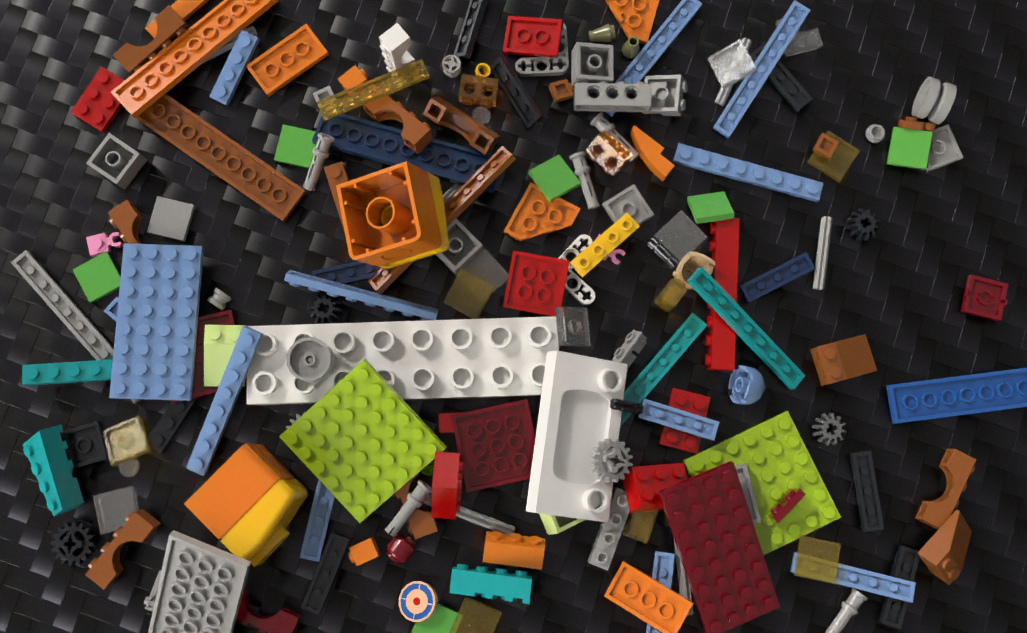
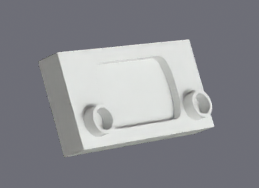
(570, 423)

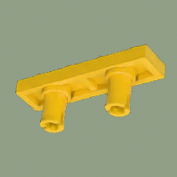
(604, 245)

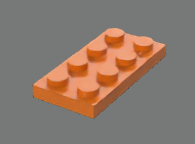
(287, 60)
(648, 599)

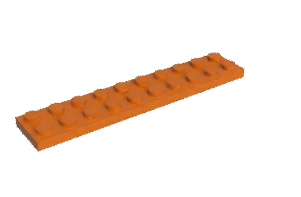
(187, 53)

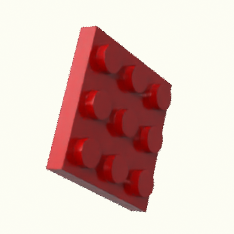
(536, 283)

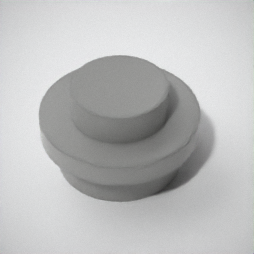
(875, 133)

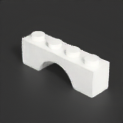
(394, 47)

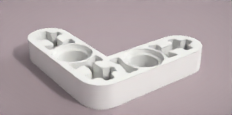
(586, 289)

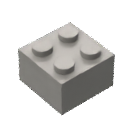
(591, 63)
(116, 161)
(462, 247)

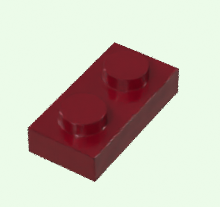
(780, 510)

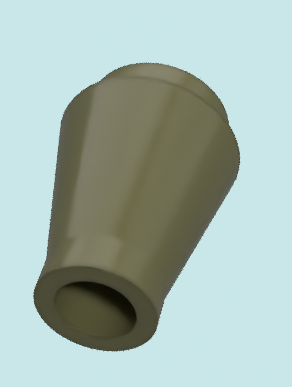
(603, 34)
(631, 47)

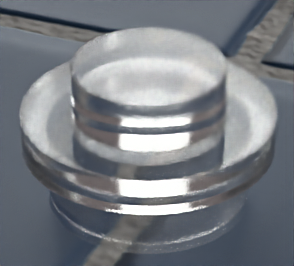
(481, 114)
(129, 467)

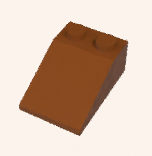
(843, 359)
(947, 548)

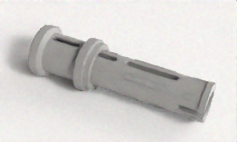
(602, 124)
(320, 154)
(582, 171)
(413, 501)
(848, 609)

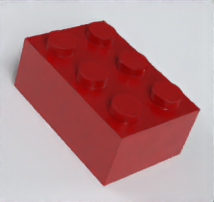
(645, 482)
(446, 485)

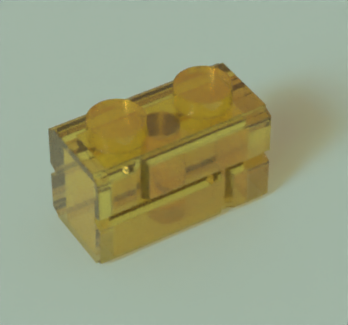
(671, 294)
(640, 525)

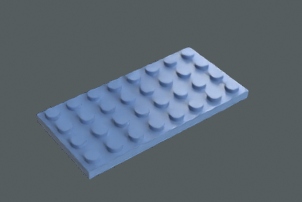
(157, 322)

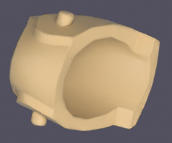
(690, 264)

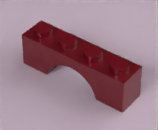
(283, 622)

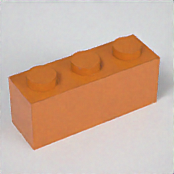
(514, 550)

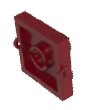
(984, 298)

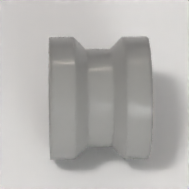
(450, 62)
(219, 299)

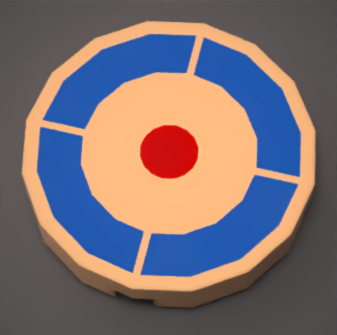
(418, 601)

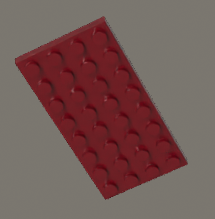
(719, 548)

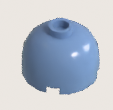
(746, 385)

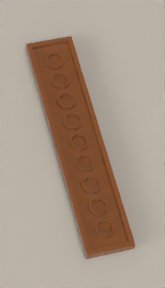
(222, 156)

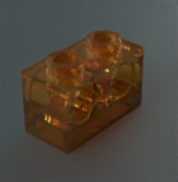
(479, 85)
(611, 149)

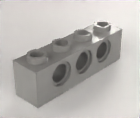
(603, 103)
(610, 531)

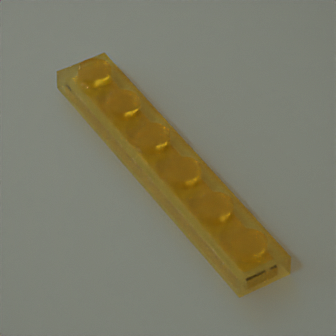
(373, 89)

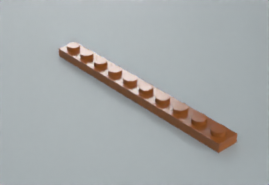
(454, 207)

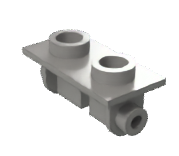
(633, 341)

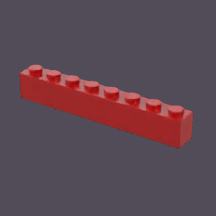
(725, 272)

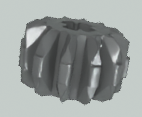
(834, 434)

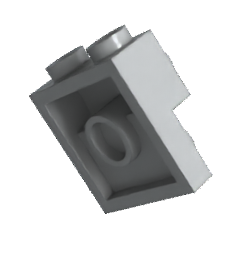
(667, 94)

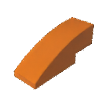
(651, 153)

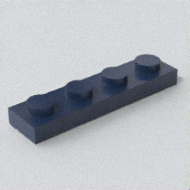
(348, 272)
(776, 277)

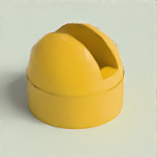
(484, 68)

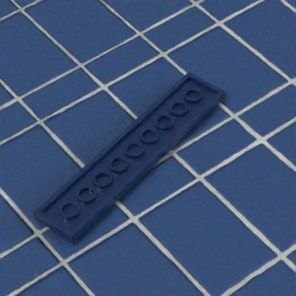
(386, 146)

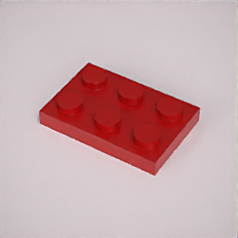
(533, 36)
(97, 103)
(690, 403)

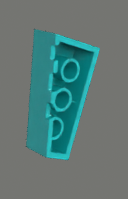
(53, 470)
(491, 583)

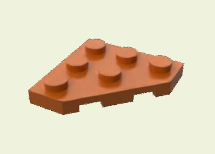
(635, 16)
(539, 216)

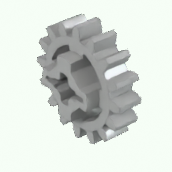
(610, 470)

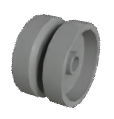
(934, 100)
(322, 363)

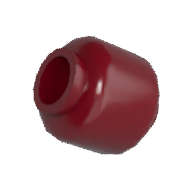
(401, 548)

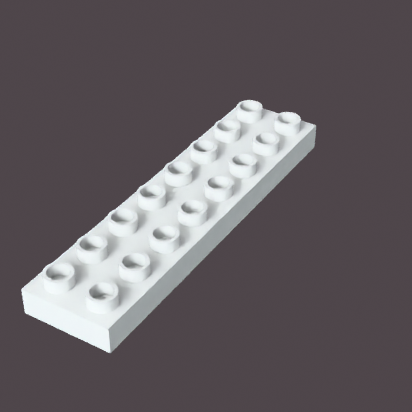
(414, 358)

